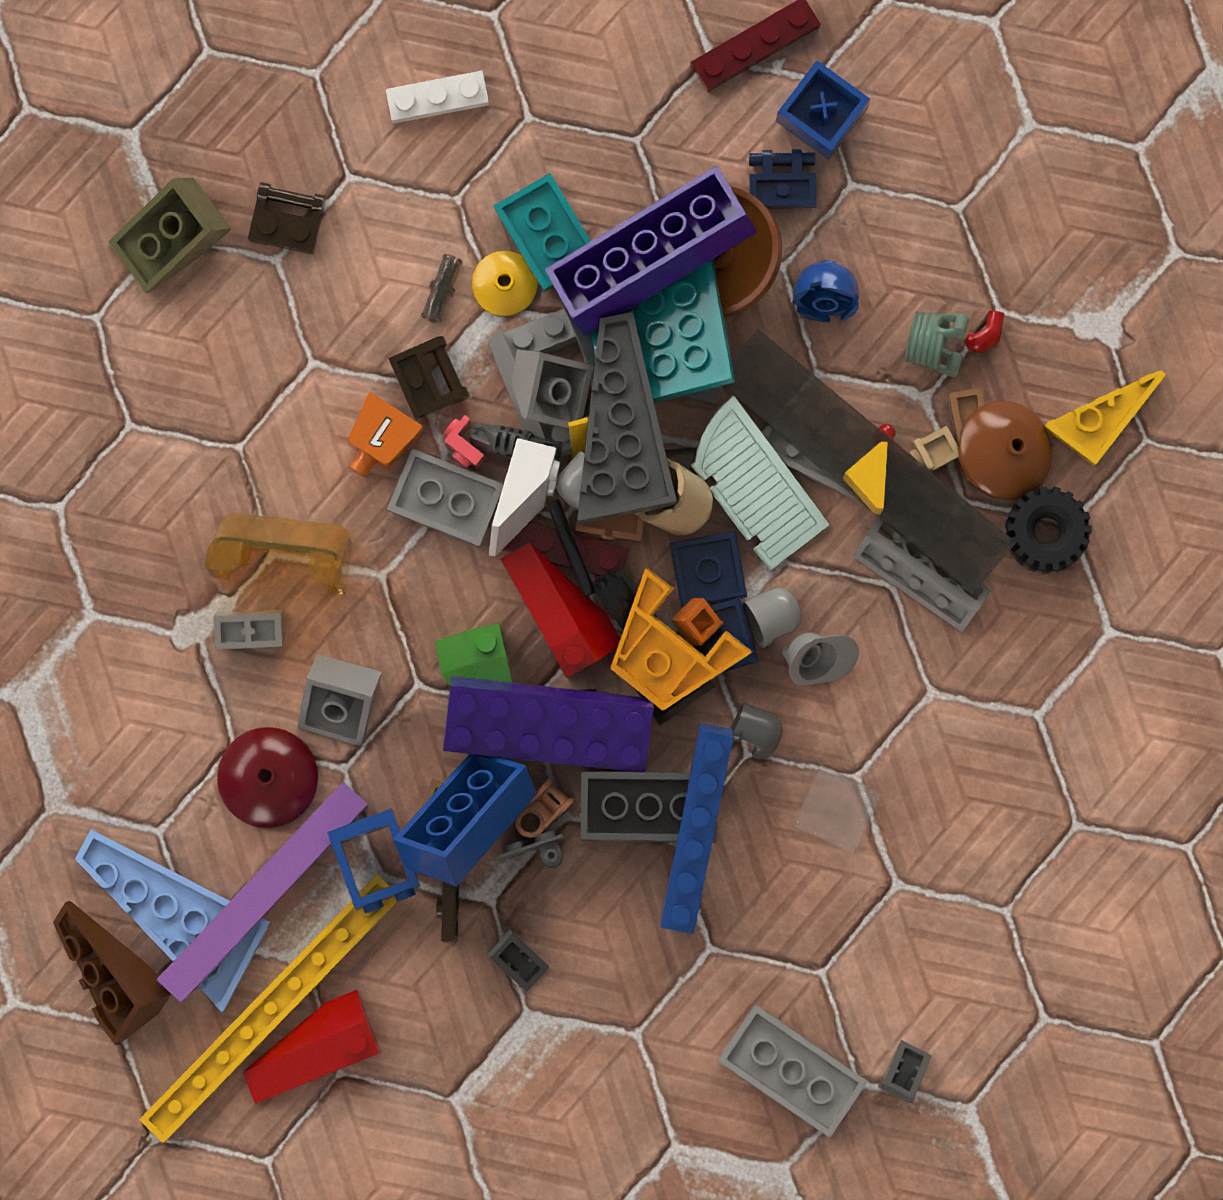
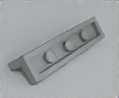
(918, 576)

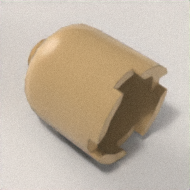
(692, 504)

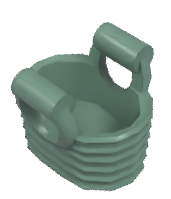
(929, 339)

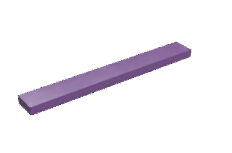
(260, 894)

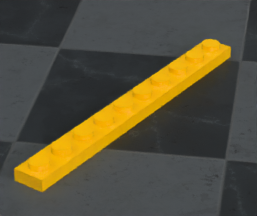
(264, 1015)

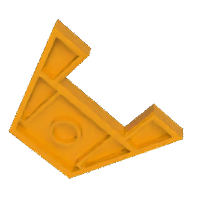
(659, 659)

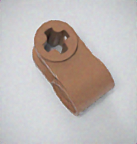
(544, 809)

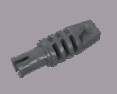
(502, 440)

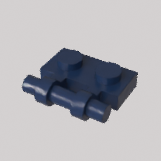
(783, 189)

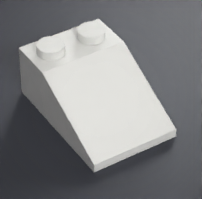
(524, 492)

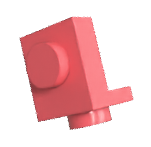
(463, 451)

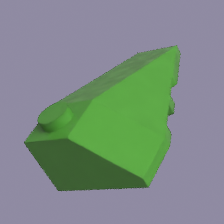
(475, 655)

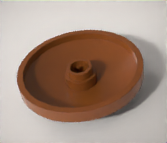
(751, 266)

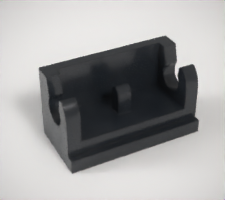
(616, 593)

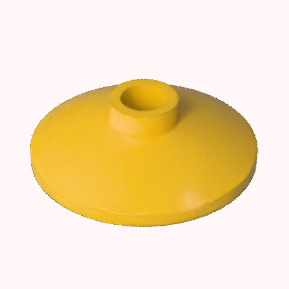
(508, 299)

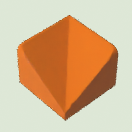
(696, 621)

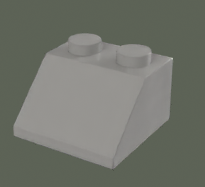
(550, 387)
(338, 699)

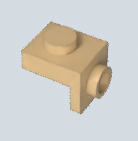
(935, 449)

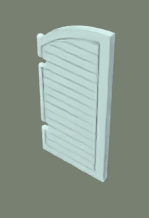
(755, 485)

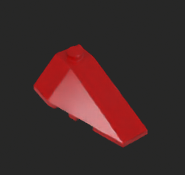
(570, 624)
(321, 1044)

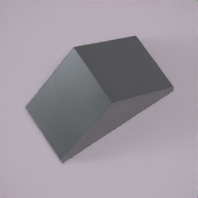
(517, 960)
(905, 1072)

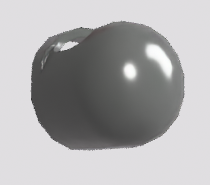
(759, 728)

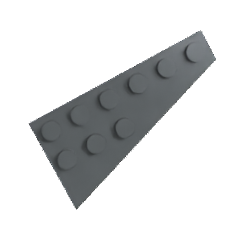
(624, 444)

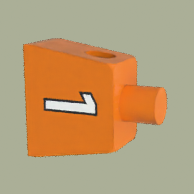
(381, 435)

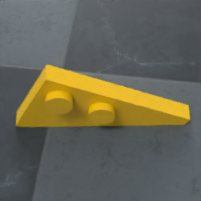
(1096, 425)

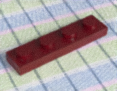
(755, 44)
(596, 555)

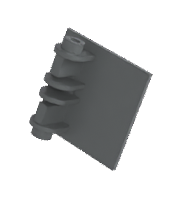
(547, 845)

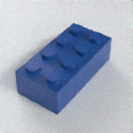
(465, 817)

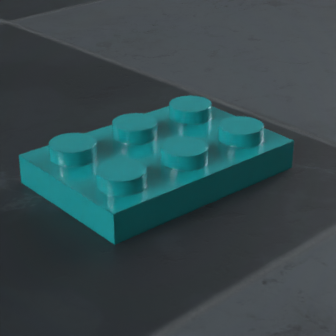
(541, 226)

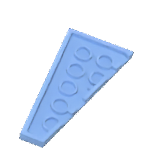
(168, 908)

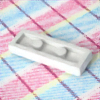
(437, 97)

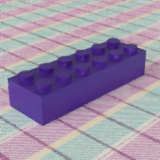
(650, 250)
(548, 724)

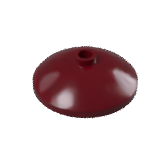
(288, 790)

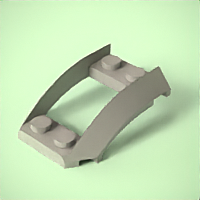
(543, 336)

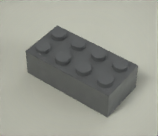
(632, 806)

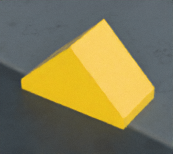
(869, 476)

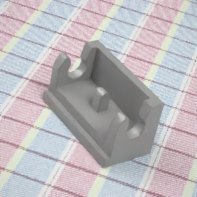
(248, 629)

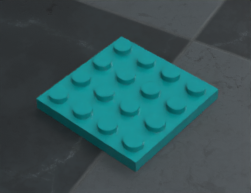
(684, 336)

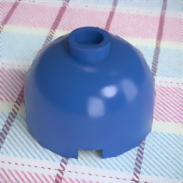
(826, 291)

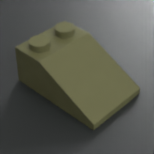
(169, 233)

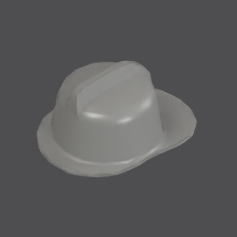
(820, 658)

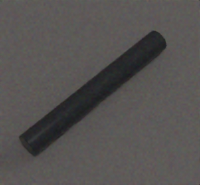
(571, 548)

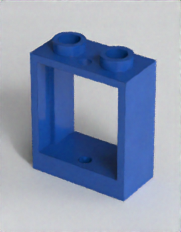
(360, 828)

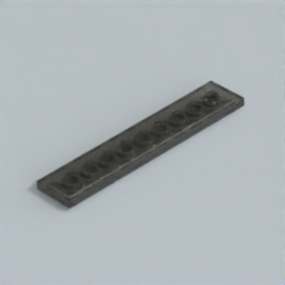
(838, 436)

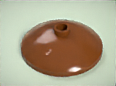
(988, 452)

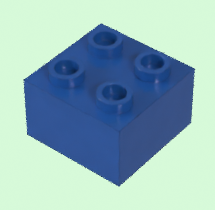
(822, 110)

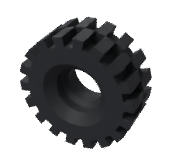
(1072, 523)

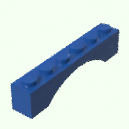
(696, 828)

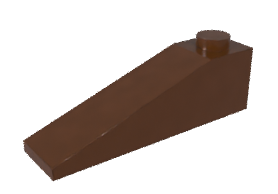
(116, 977)

